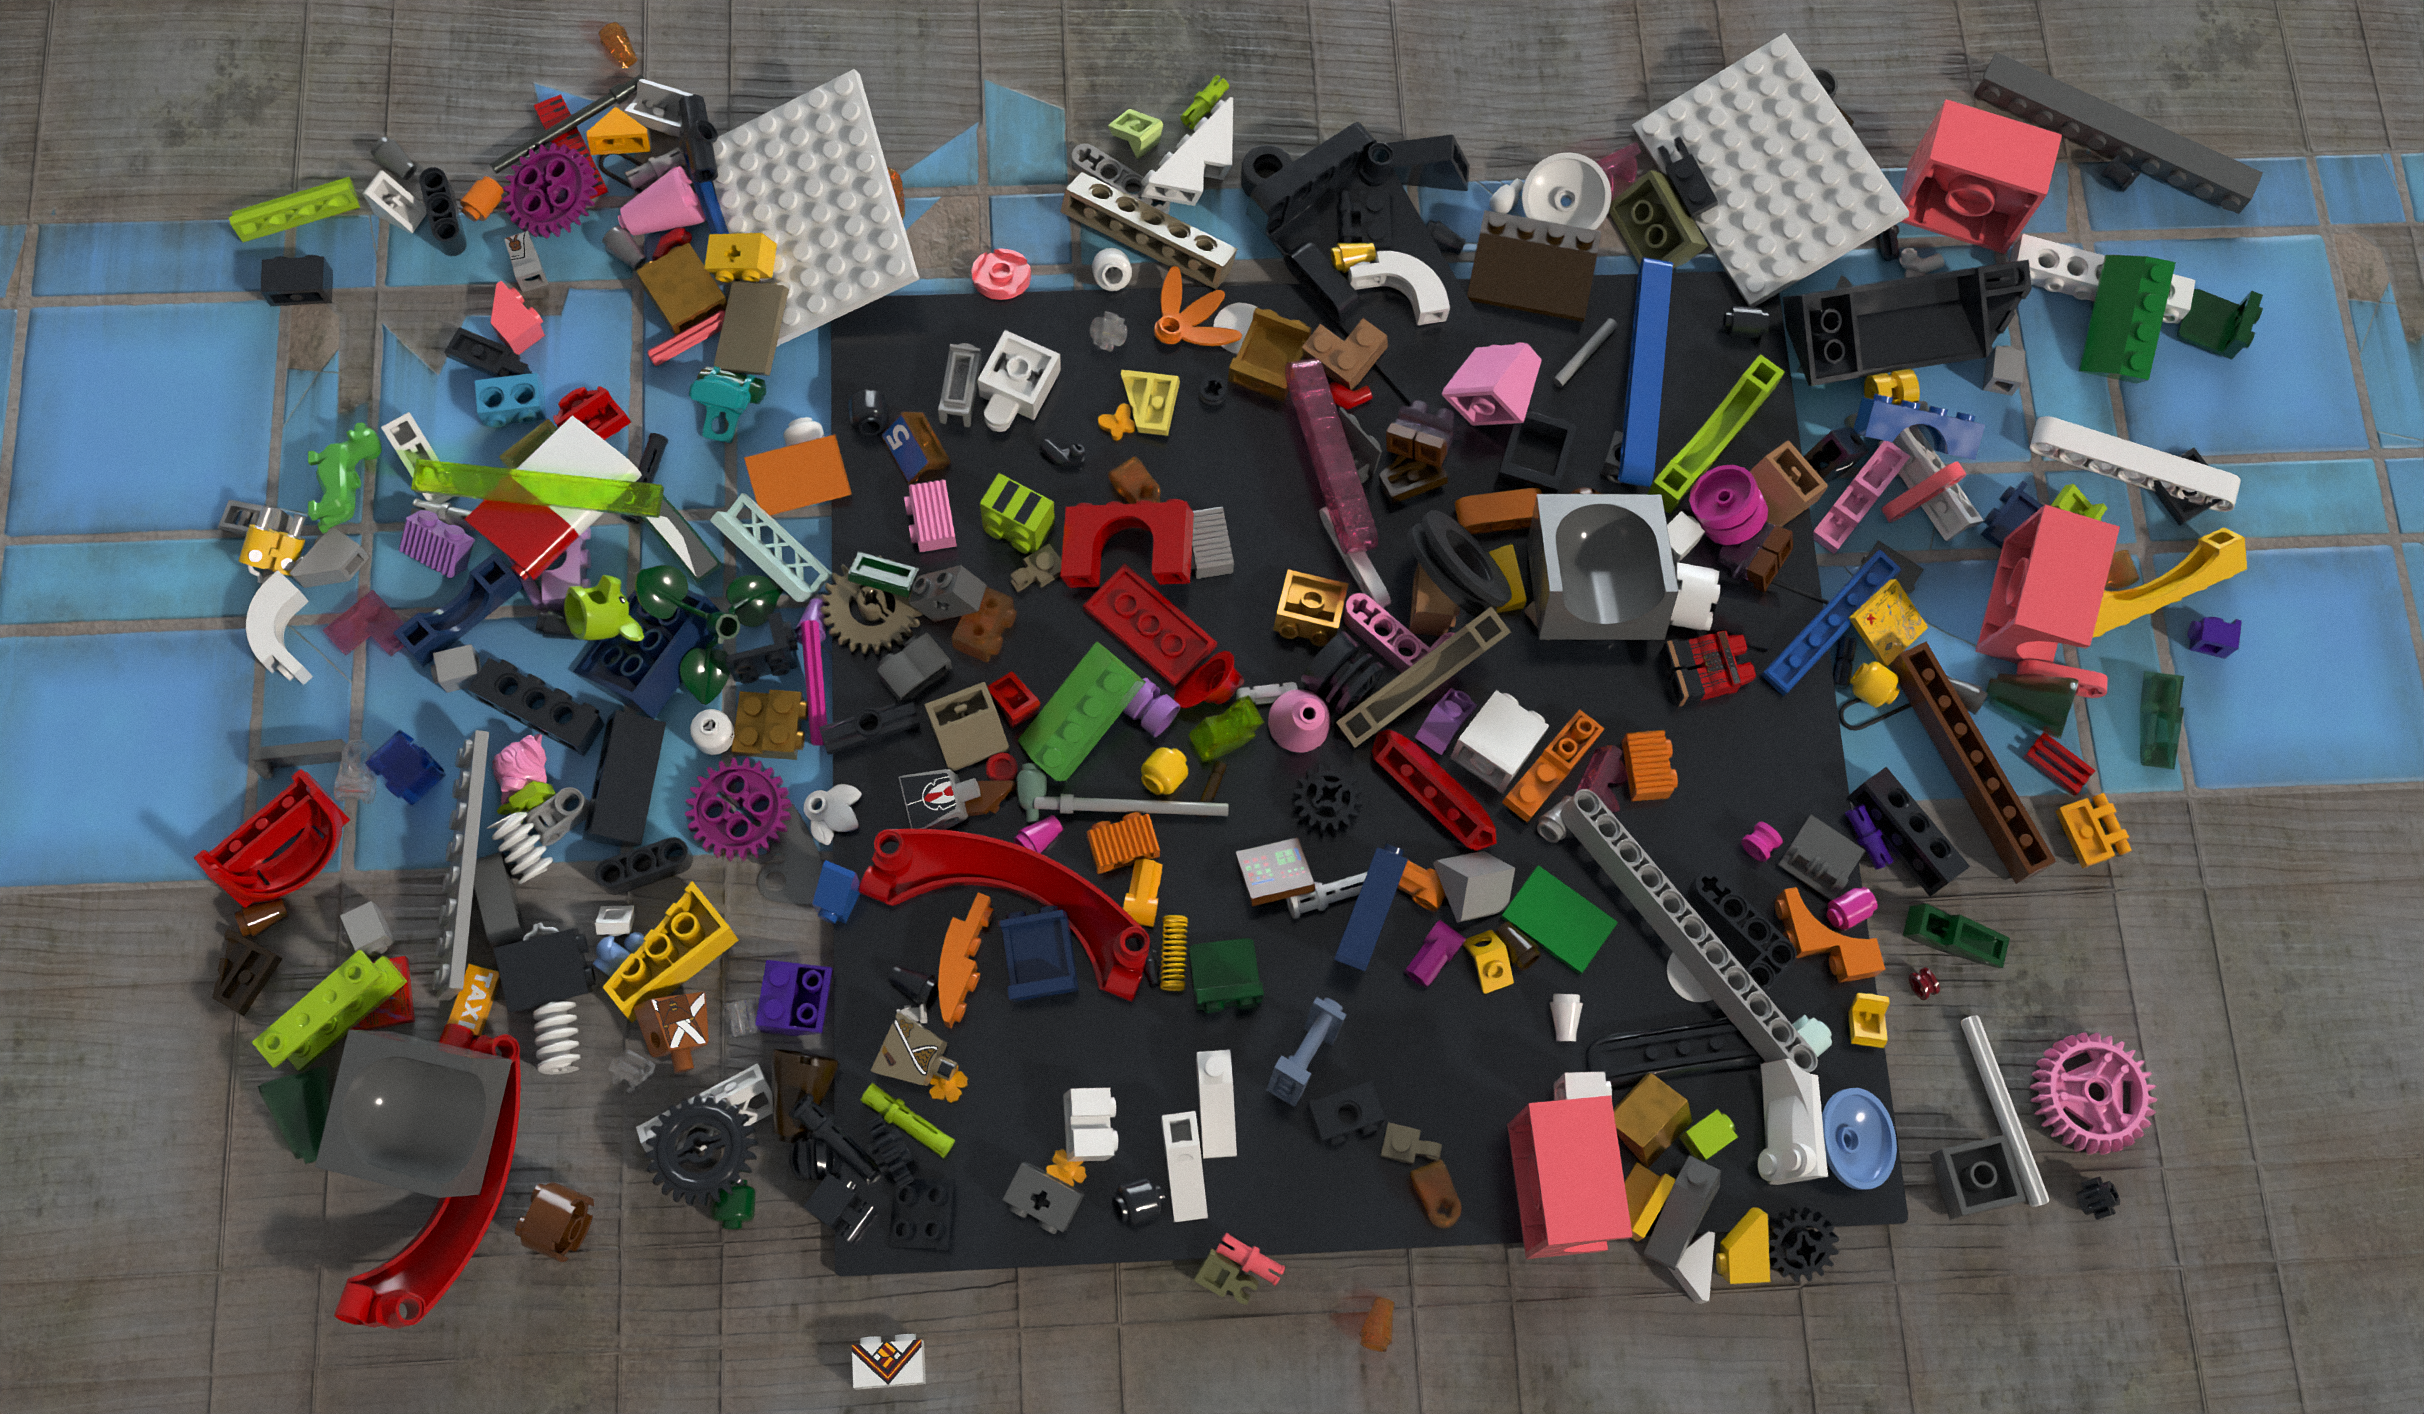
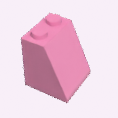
(1494, 384)

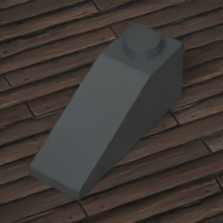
(1683, 1212)

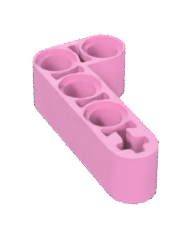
(1398, 634)

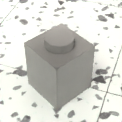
(2004, 370)
(456, 667)
(368, 929)

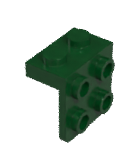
(2219, 323)
(1225, 975)

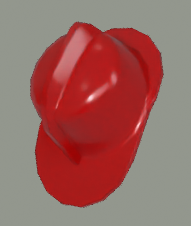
(1211, 682)

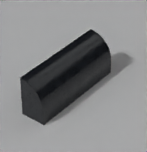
(624, 780)

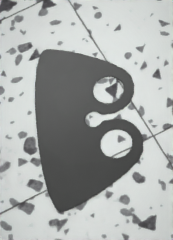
(801, 862)

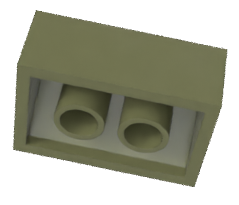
(1656, 221)

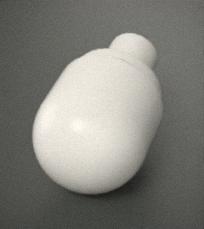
(1506, 197)

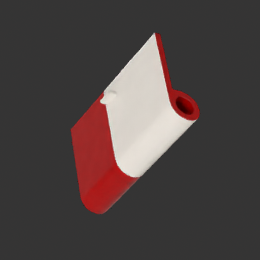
(539, 534)

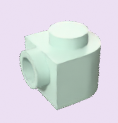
(1814, 1033)

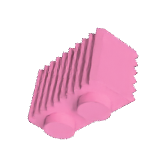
(931, 516)

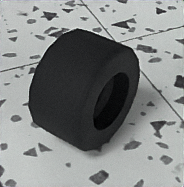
(1261, 158)

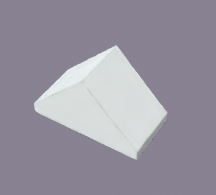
(394, 203)
(1696, 1268)

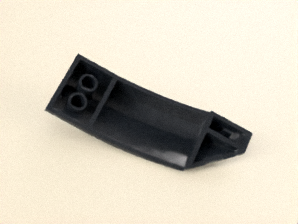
(1904, 321)

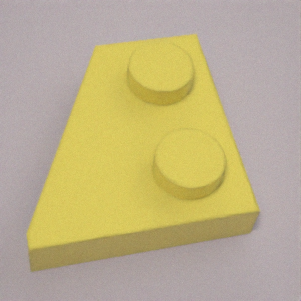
(1151, 400)

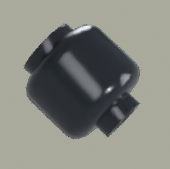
(868, 412)
(1138, 1202)

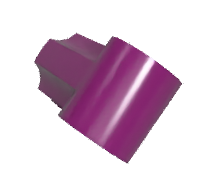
(1438, 948)

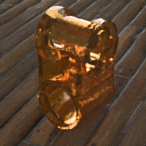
(1134, 482)
(1436, 1187)

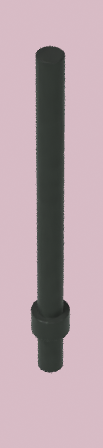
(617, 94)

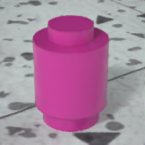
(1851, 908)

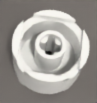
(1696, 593)

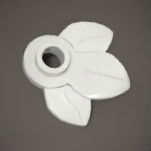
(834, 813)

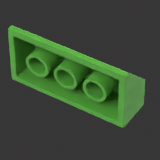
(1080, 712)

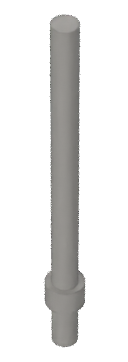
(1068, 803)

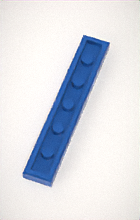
(1829, 623)

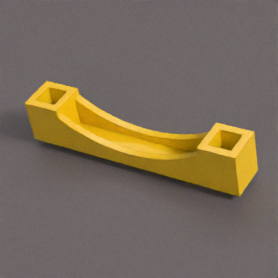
(2213, 560)

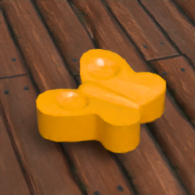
(1117, 423)

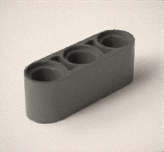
(498, 901)

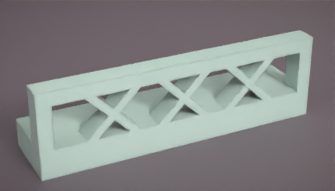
(764, 557)

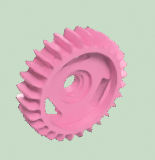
(2109, 1068)

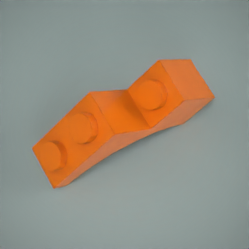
(1849, 958)

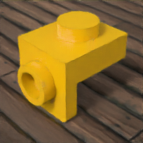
(1868, 1020)

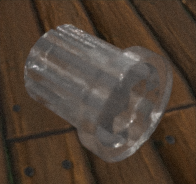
(742, 1017)

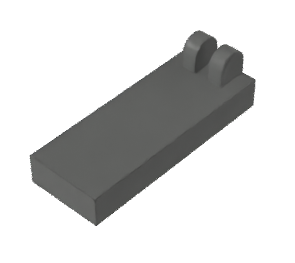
(296, 754)

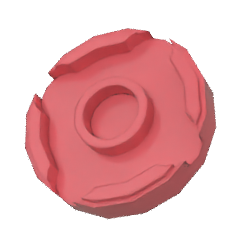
(1001, 274)

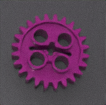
(550, 190)
(719, 830)

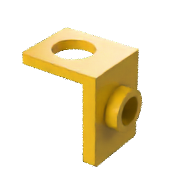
(1490, 961)

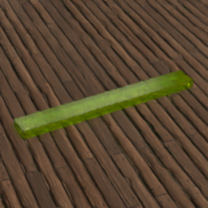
(537, 488)

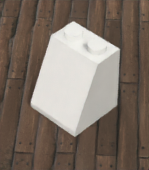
(1499, 740)

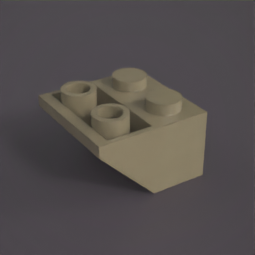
(967, 726)

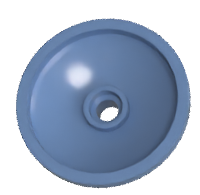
(1859, 1139)

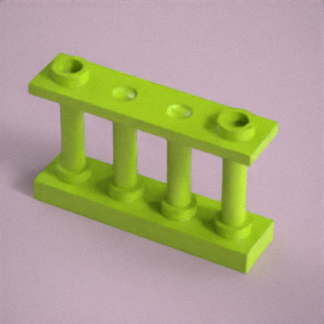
(329, 1011)

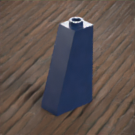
(1371, 907)

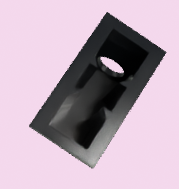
(1840, 450)

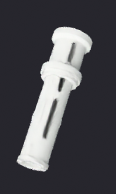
(1320, 900)

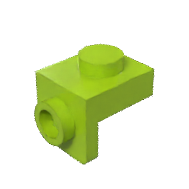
(2074, 501)

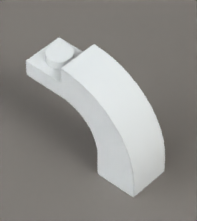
(1408, 276)
(266, 623)

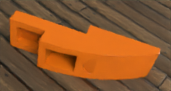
(1553, 765)
(956, 971)

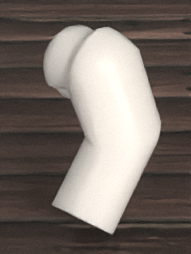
(1911, 261)

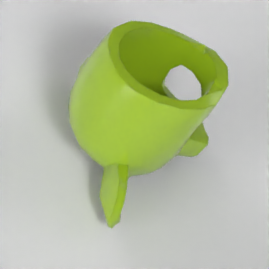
(600, 612)

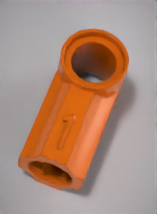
(1422, 886)

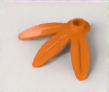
(1178, 326)

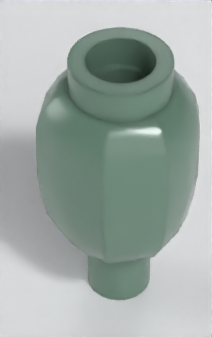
(1030, 784)

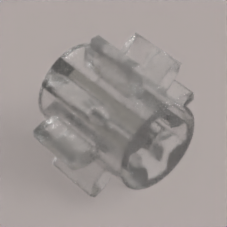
(1108, 331)

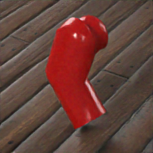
(669, 240)
(1347, 398)

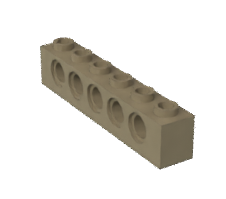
(1148, 230)

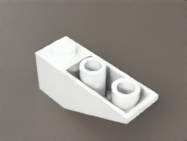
(1184, 1166)

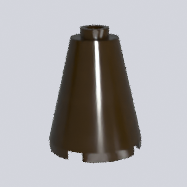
(792, 1079)

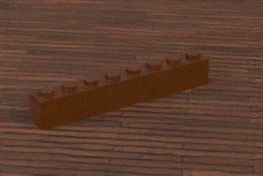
(1971, 763)

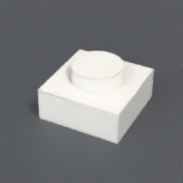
(615, 920)

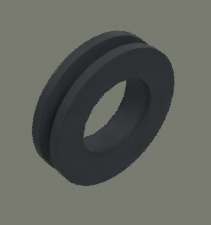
(1458, 564)

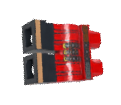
(1706, 666)

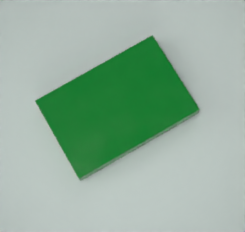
(1559, 920)

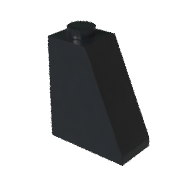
(1431, 163)

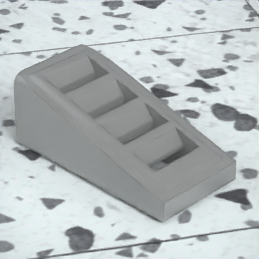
(279, 520)

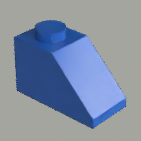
(836, 893)

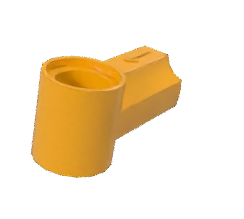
(1142, 898)

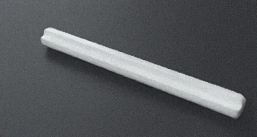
(2005, 1111)

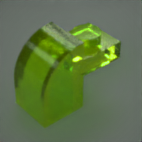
(1226, 731)

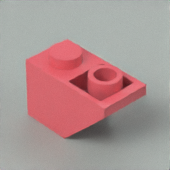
(513, 321)

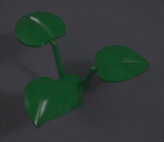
(752, 600)

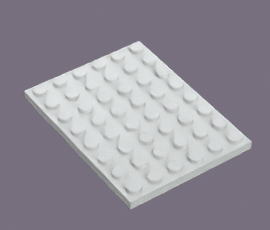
(1782, 166)
(825, 196)

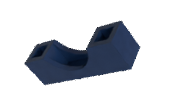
(435, 631)

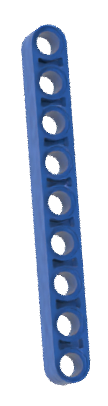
(1645, 372)

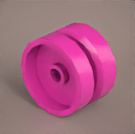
(1728, 504)

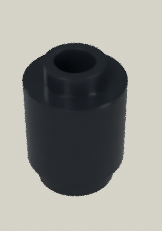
(1745, 322)

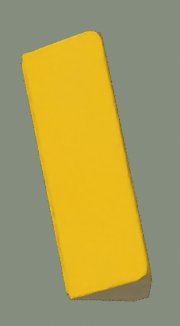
(1507, 561)

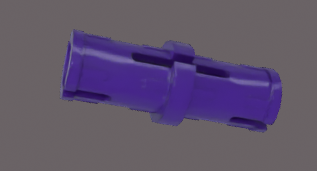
(1869, 837)

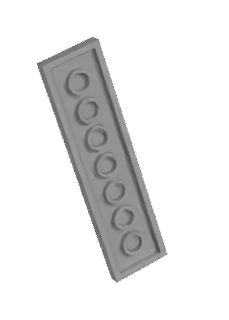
(460, 879)

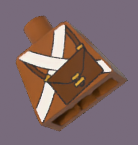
(674, 1027)

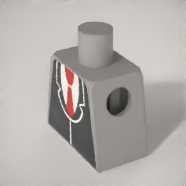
(937, 798)

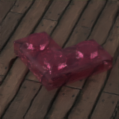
(366, 619)

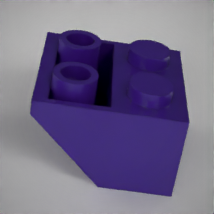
(793, 998)

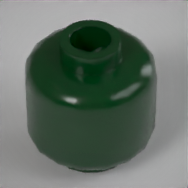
(736, 1208)

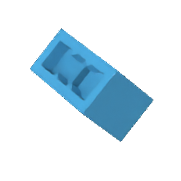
(511, 392)

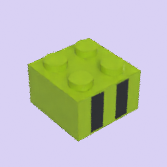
(1017, 514)

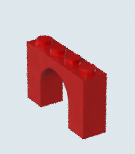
(1091, 526)

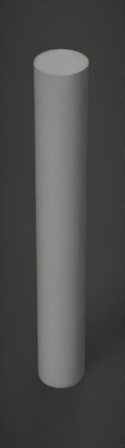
(1585, 352)

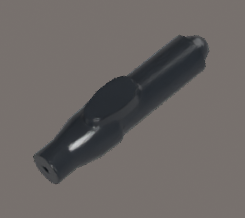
(1152, 963)

